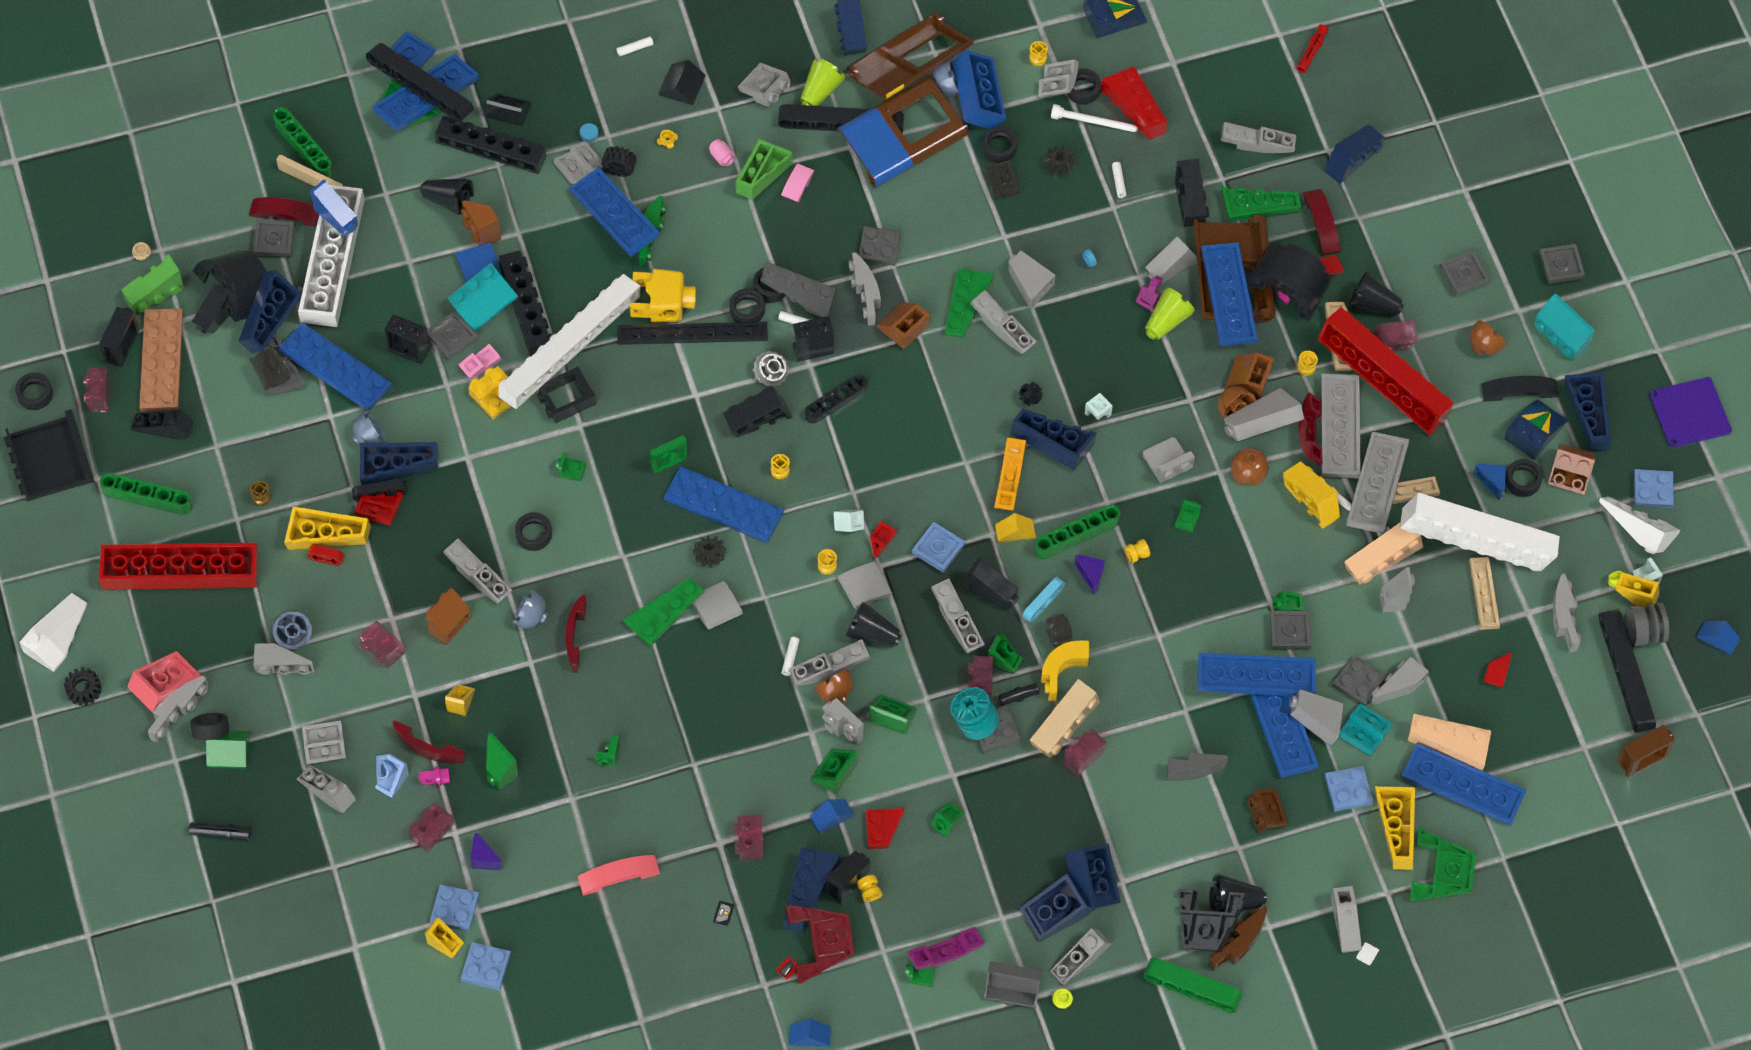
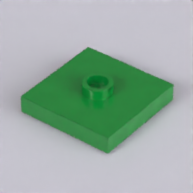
(668, 454)

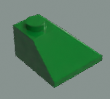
(500, 764)

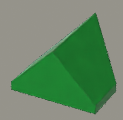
(1004, 654)

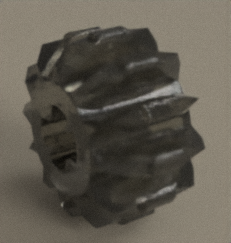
(1059, 161)
(705, 545)
(1058, 630)

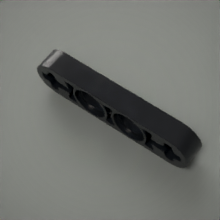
(836, 399)

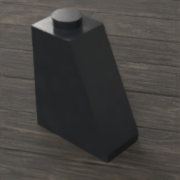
(212, 312)
(991, 585)
(846, 875)

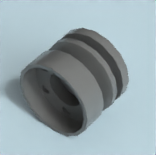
(1647, 624)

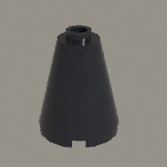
(448, 192)
(1375, 297)
(873, 627)
(1223, 885)

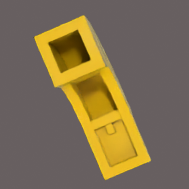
(1064, 656)

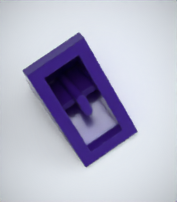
(1091, 570)
(483, 856)

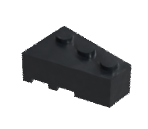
(1190, 192)
(756, 411)

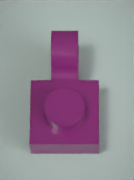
(1148, 295)

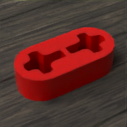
(325, 555)

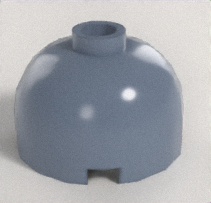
(945, 79)
(368, 430)
(531, 611)
(291, 629)

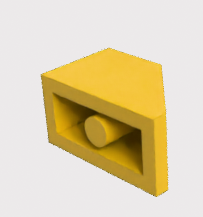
(1638, 589)

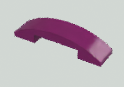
(946, 951)

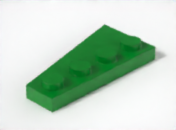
(1248, 203)

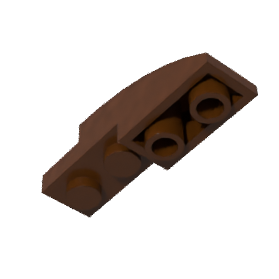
(1245, 936)

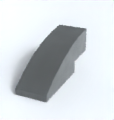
(1195, 767)

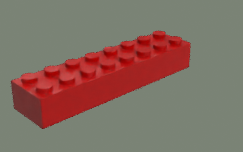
(1385, 371)
(179, 566)

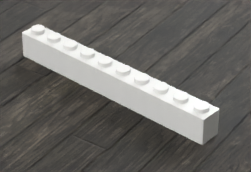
(569, 341)

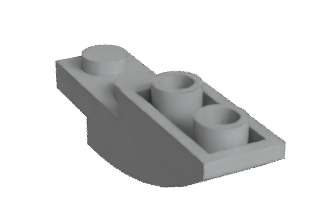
(1262, 140)
(865, 286)
(1002, 324)
(476, 572)
(1563, 614)
(957, 617)
(826, 666)
(179, 701)

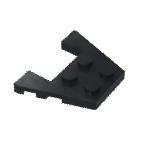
(1208, 929)

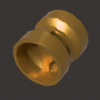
(260, 493)

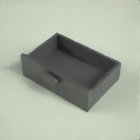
(1012, 984)

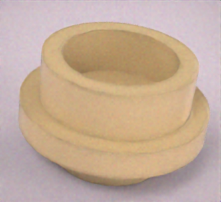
(141, 251)

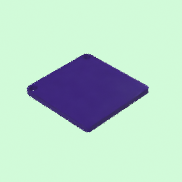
(1690, 412)

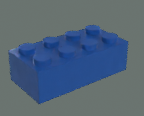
(979, 89)

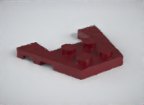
(829, 937)

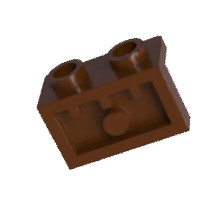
(1266, 810)

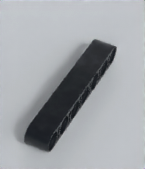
(419, 82)
(822, 117)
(1627, 671)

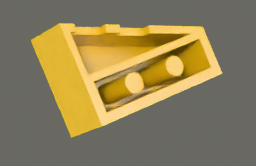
(1314, 492)

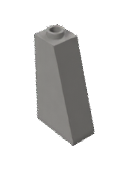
(1264, 415)

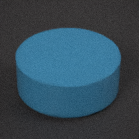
(589, 132)
(1089, 258)

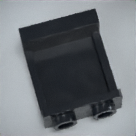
(813, 338)

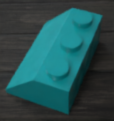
(483, 297)
(1564, 328)

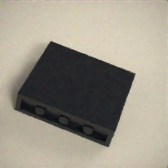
(49, 457)

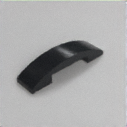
(1519, 386)

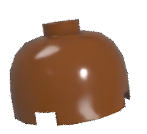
(1485, 339)
(1234, 399)
(1249, 467)
(835, 687)

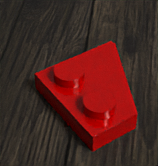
(379, 508)
(882, 826)

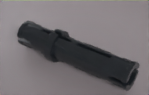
(220, 830)

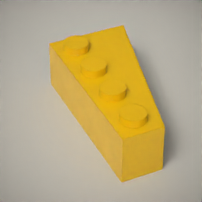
(325, 529)
(1398, 820)

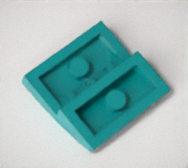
(1365, 729)

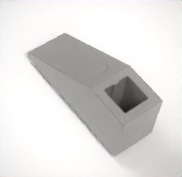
(1397, 592)
(276, 659)
(1406, 680)
(327, 788)
(1346, 918)
(1081, 956)

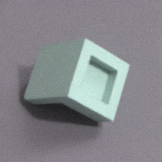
(1098, 407)
(849, 520)
(1649, 571)

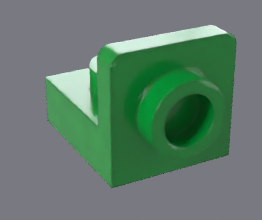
(570, 468)
(1188, 516)
(1288, 601)
(610, 755)
(947, 818)
(920, 977)

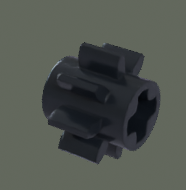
(1030, 393)

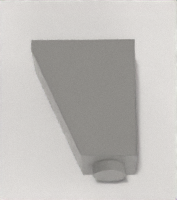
(1171, 260)
(1030, 278)
(1317, 714)

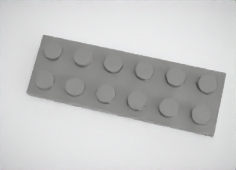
(1340, 426)
(1377, 482)

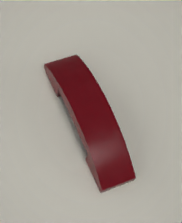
(284, 208)
(1323, 221)
(1307, 428)
(577, 613)
(447, 755)

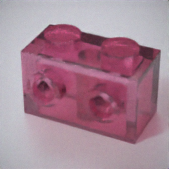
(1397, 334)
(98, 389)
(381, 644)
(981, 673)
(1084, 752)
(431, 827)
(749, 837)

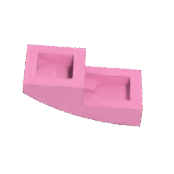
(797, 183)
(479, 363)

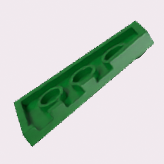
(967, 287)
(660, 614)

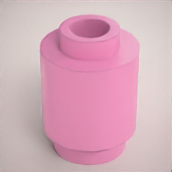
(721, 152)

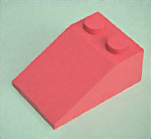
(160, 679)

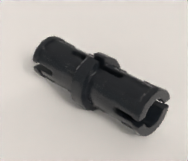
(1018, 694)

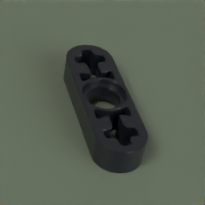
(388, 488)

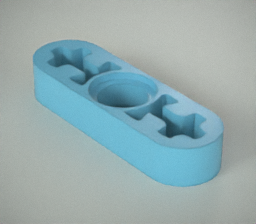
(1043, 599)

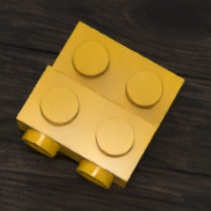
(486, 392)

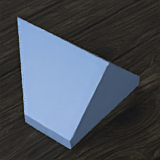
(390, 773)

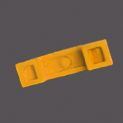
(1010, 474)

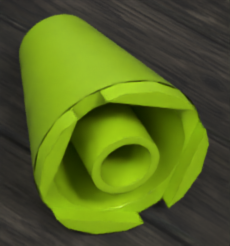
(820, 82)
(1168, 314)

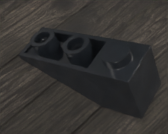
(167, 424)

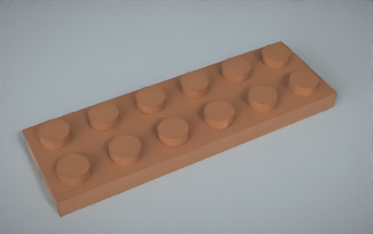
(161, 360)

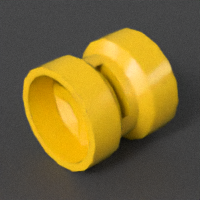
(1038, 53)
(1307, 363)
(782, 470)
(1137, 551)
(827, 557)
(869, 888)

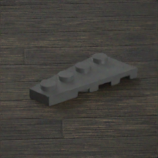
(807, 292)
(295, 381)

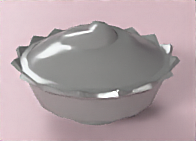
(771, 368)

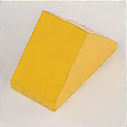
(1015, 528)
(459, 699)
(443, 938)

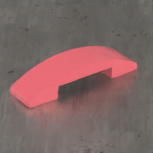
(618, 871)

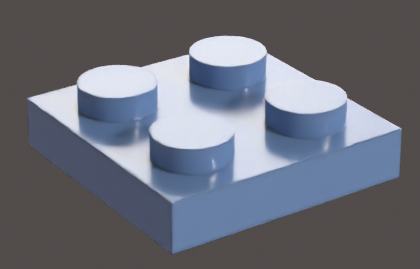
(1653, 488)
(938, 547)
(1348, 788)
(455, 907)
(485, 966)

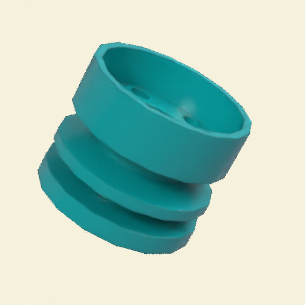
(974, 713)

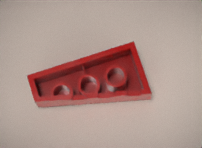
(1134, 99)

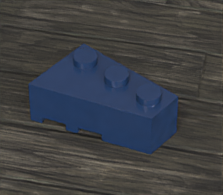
(850, 26)
(1353, 153)

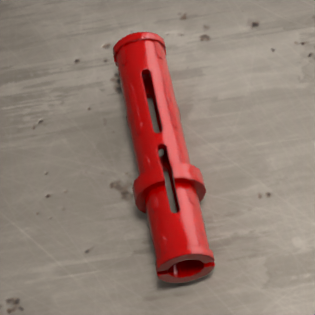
(1320, 34)

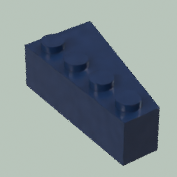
(268, 311)
(1590, 406)
(1053, 438)
(395, 460)
(810, 882)

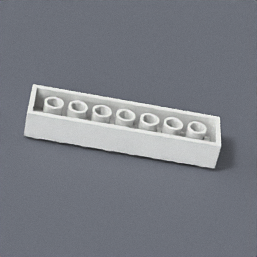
(330, 266)
(1479, 532)

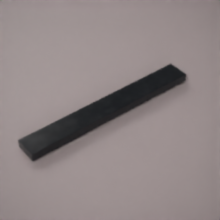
(692, 333)

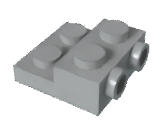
(765, 84)
(841, 720)

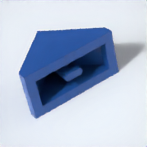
(1492, 478)
(1719, 635)
(831, 814)
(809, 1034)

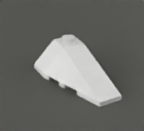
(52, 635)

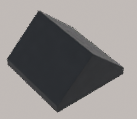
(683, 82)
(507, 109)

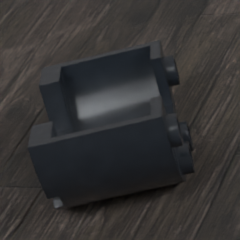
(1294, 274)
(238, 275)

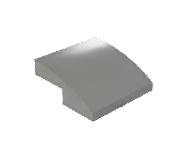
(1058, 78)
(578, 162)
(864, 584)
(717, 605)
(323, 742)

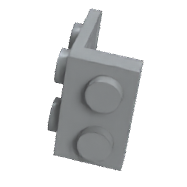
(1168, 459)

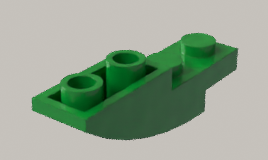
(654, 215)

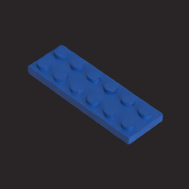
(405, 107)
(614, 211)
(1229, 294)
(335, 367)
(724, 504)
(1255, 674)
(1284, 735)
(1463, 784)

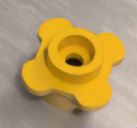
(667, 134)

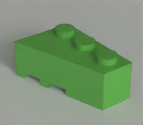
(762, 168)
(153, 287)

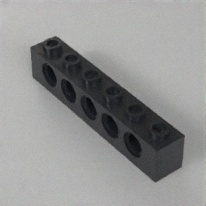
(498, 151)
(512, 263)

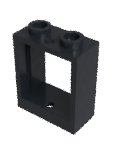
(119, 336)
(414, 339)
(572, 408)

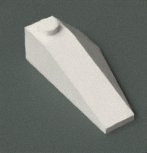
(1647, 532)

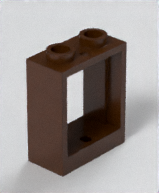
(1646, 750)

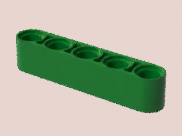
(300, 136)
(153, 499)
(1071, 538)
(1192, 985)

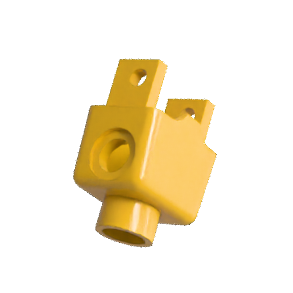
(667, 296)

